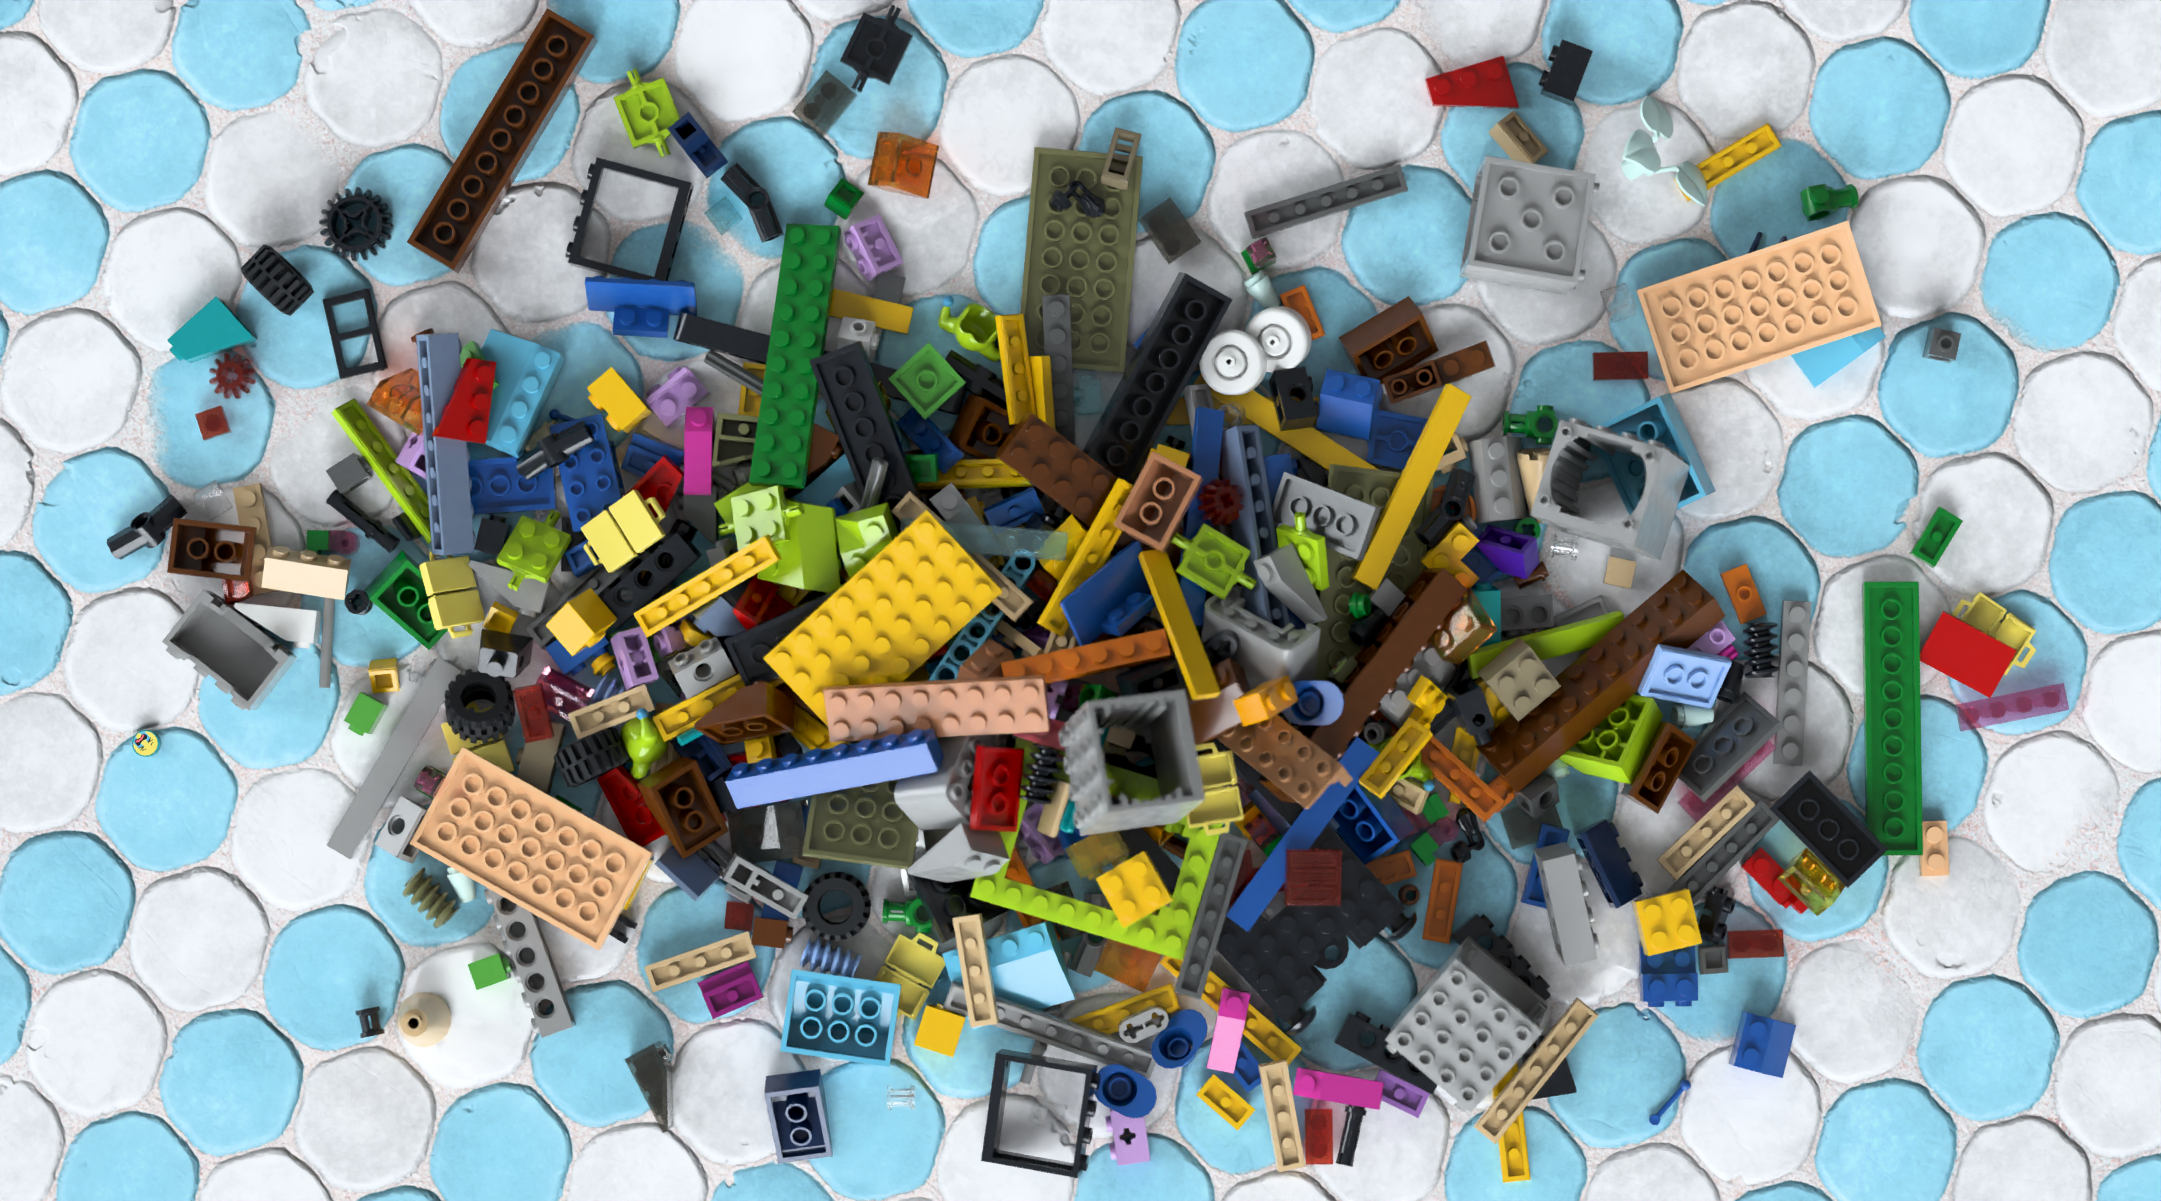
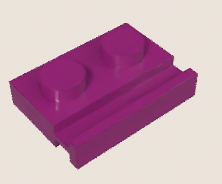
(730, 989)

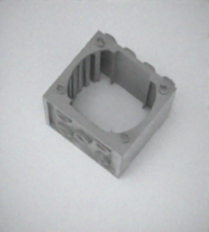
(1528, 225)
(1650, 522)
(1164, 723)
(1469, 1024)

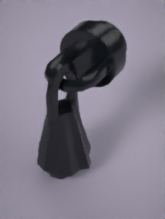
(1091, 204)
(1468, 823)

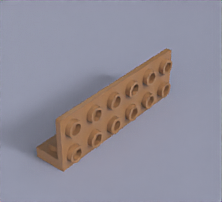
(1286, 758)

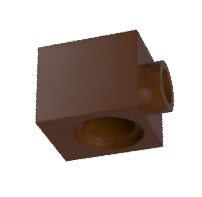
(771, 932)

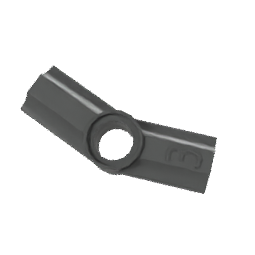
(1088, 951)

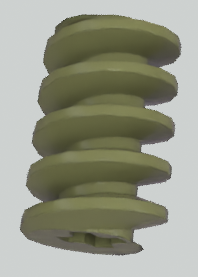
(430, 899)

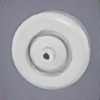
(1282, 335)
(1233, 362)

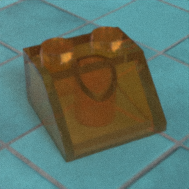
(903, 164)
(400, 399)
(1464, 631)
(1127, 964)

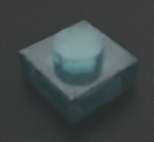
(723, 215)

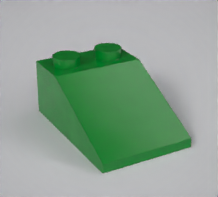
(403, 597)

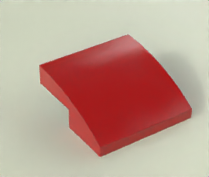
(760, 603)

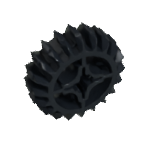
(338, 209)

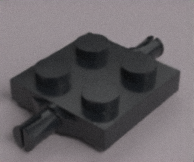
(876, 48)

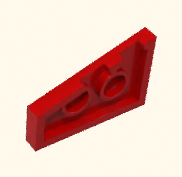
(1476, 85)
(469, 407)
(660, 483)
(630, 806)

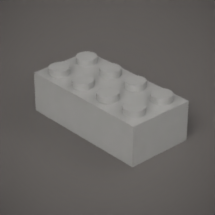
(1566, 904)

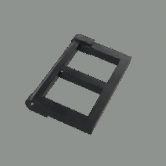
(337, 338)

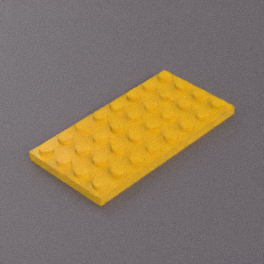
(886, 615)

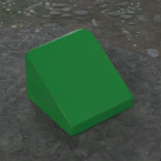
(843, 199)

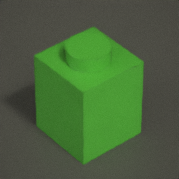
(365, 714)
(490, 970)

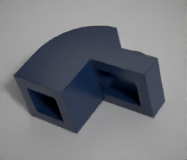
(697, 145)

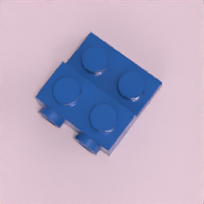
(1668, 977)

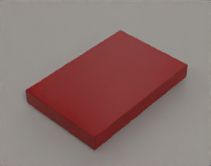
(1967, 654)
(996, 788)

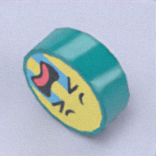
(146, 743)

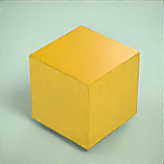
(581, 622)
(940, 1030)

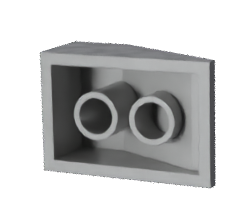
(962, 856)

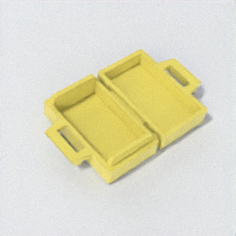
(623, 531)
(452, 606)
(1986, 616)
(496, 753)
(1220, 803)
(912, 965)

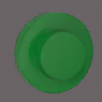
(1360, 604)

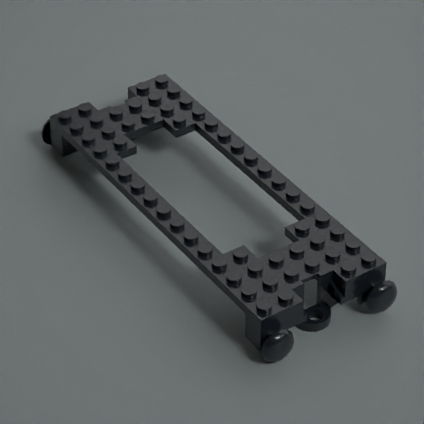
(1281, 954)

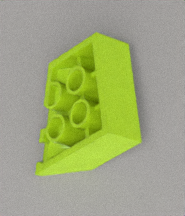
(811, 555)
(1618, 742)

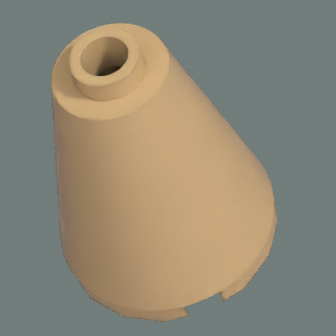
(1531, 468)
(432, 1015)

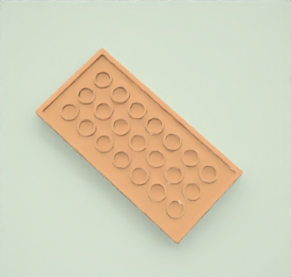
(1759, 307)
(531, 848)

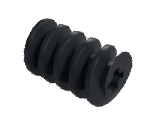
(1760, 650)
(1041, 775)

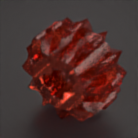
(240, 368)
(1220, 502)

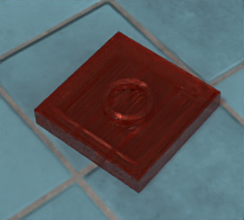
(1313, 877)

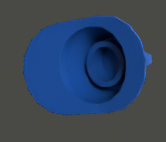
(1317, 705)
(1180, 1040)
(1125, 1091)

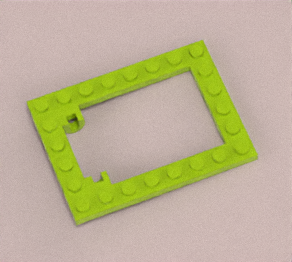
(1160, 933)

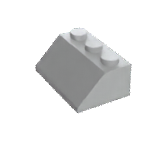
(1497, 480)
(1426, 663)

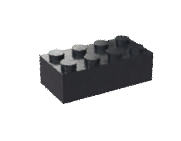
(1828, 829)

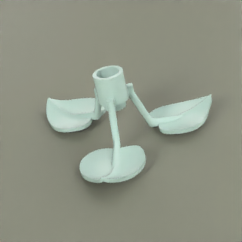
(1642, 156)

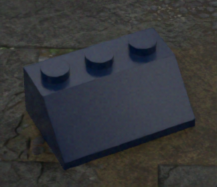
(1609, 863)

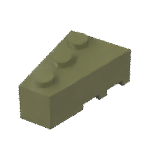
(734, 439)

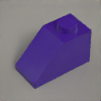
(1509, 551)

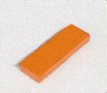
(1442, 900)

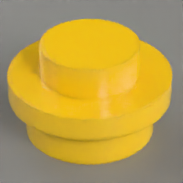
(604, 664)

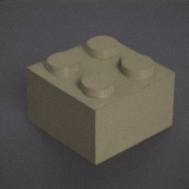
(1518, 679)

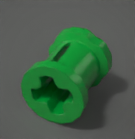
(1525, 522)

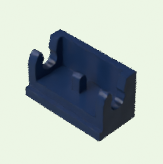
(707, 754)

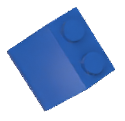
(1348, 404)
(1762, 1044)

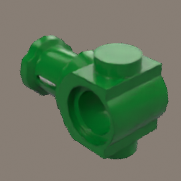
(1823, 201)
(1530, 424)
(908, 916)

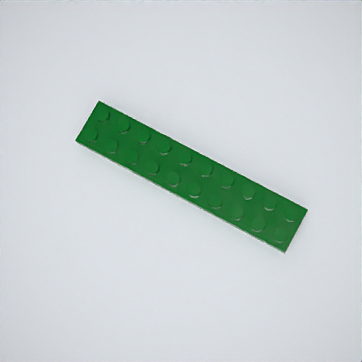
(795, 339)
(1892, 715)

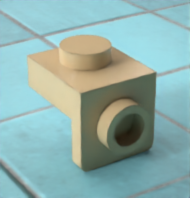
(1449, 460)

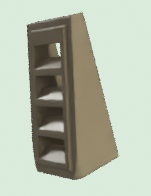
(1117, 180)

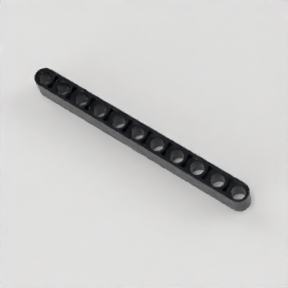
(755, 345)

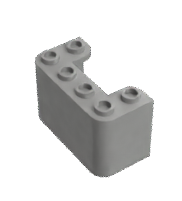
(1264, 648)
(229, 650)
(942, 797)

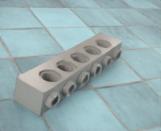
(542, 1023)

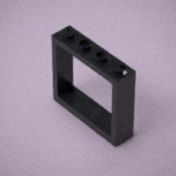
(672, 235)
(996, 1111)

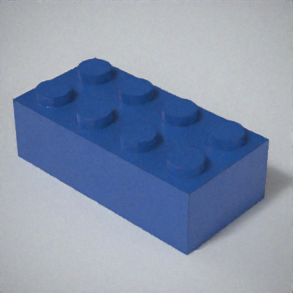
(1370, 823)

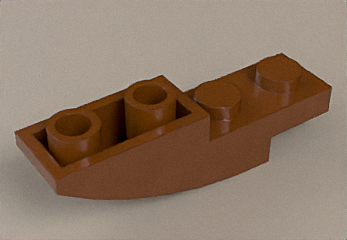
(1439, 372)

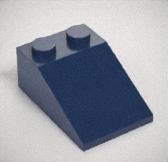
(798, 1115)

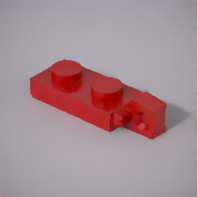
(1764, 872)

